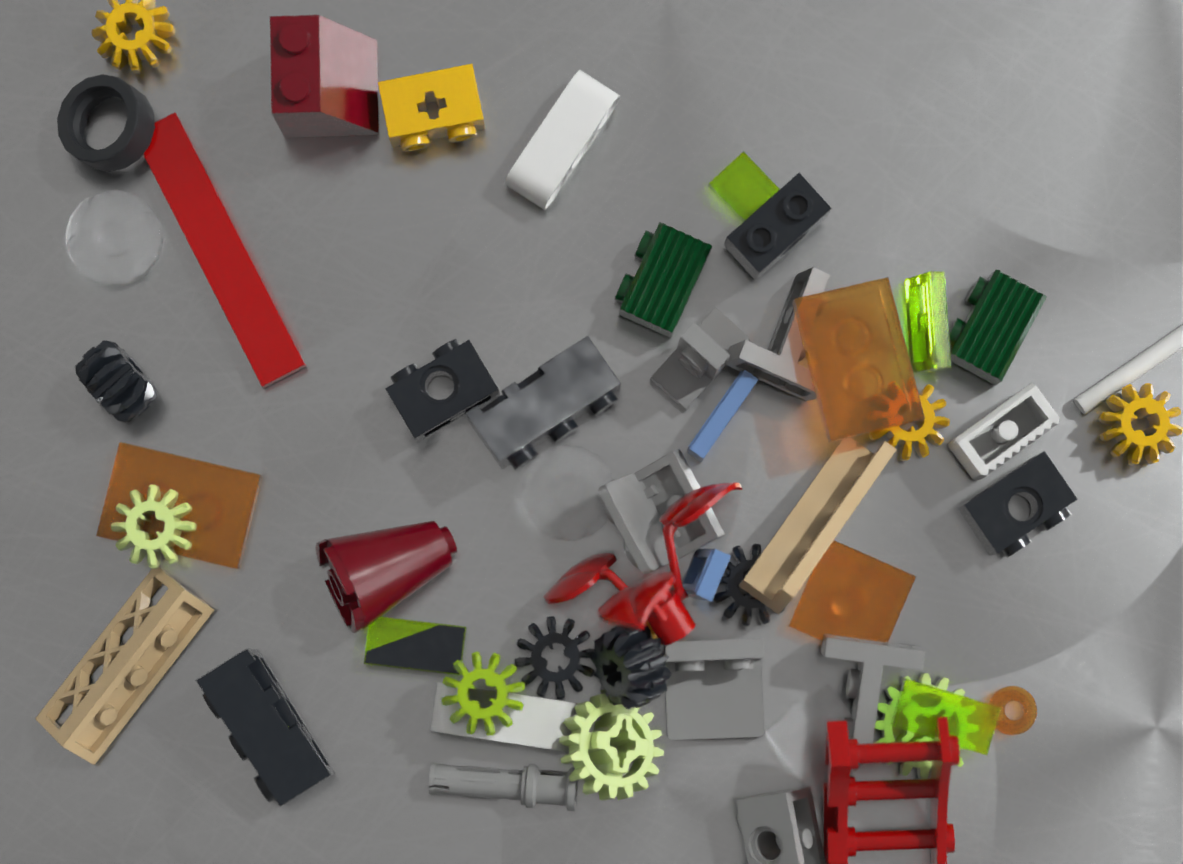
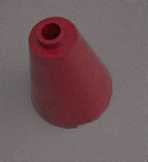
(382, 568)

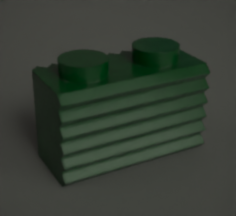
(663, 280)
(995, 325)

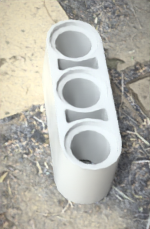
(562, 139)
(537, 724)

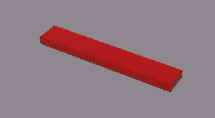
(221, 253)

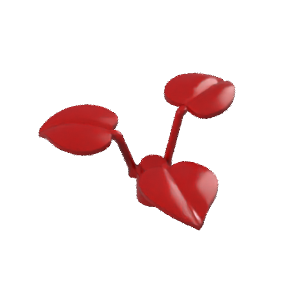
(651, 597)

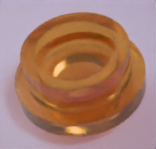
(1028, 709)

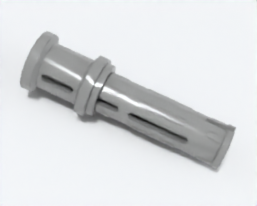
(527, 785)

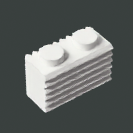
(1004, 432)

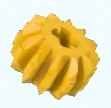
(146, 41)
(1144, 407)
(925, 429)

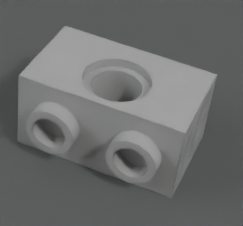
(790, 817)

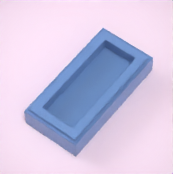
(722, 415)
(705, 573)

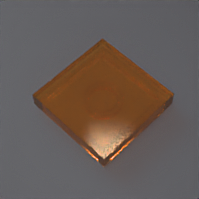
(851, 596)

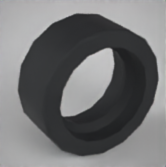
(77, 109)

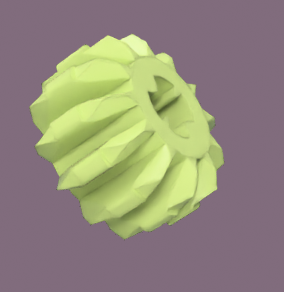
(143, 541)

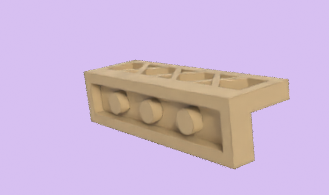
(814, 523)
(128, 669)

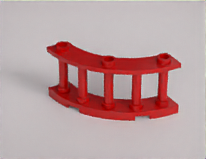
(843, 791)

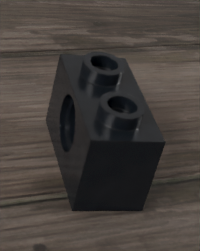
(777, 226)
(428, 415)
(1040, 485)

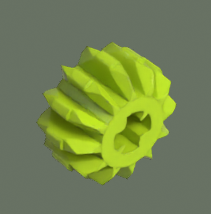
(474, 707)

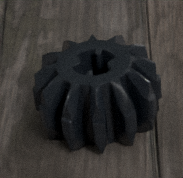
(116, 381)
(732, 590)
(540, 664)
(630, 666)

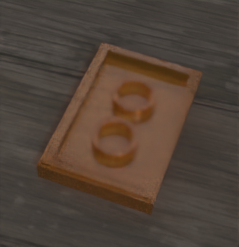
(858, 359)
(219, 499)

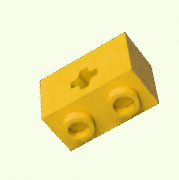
(406, 106)

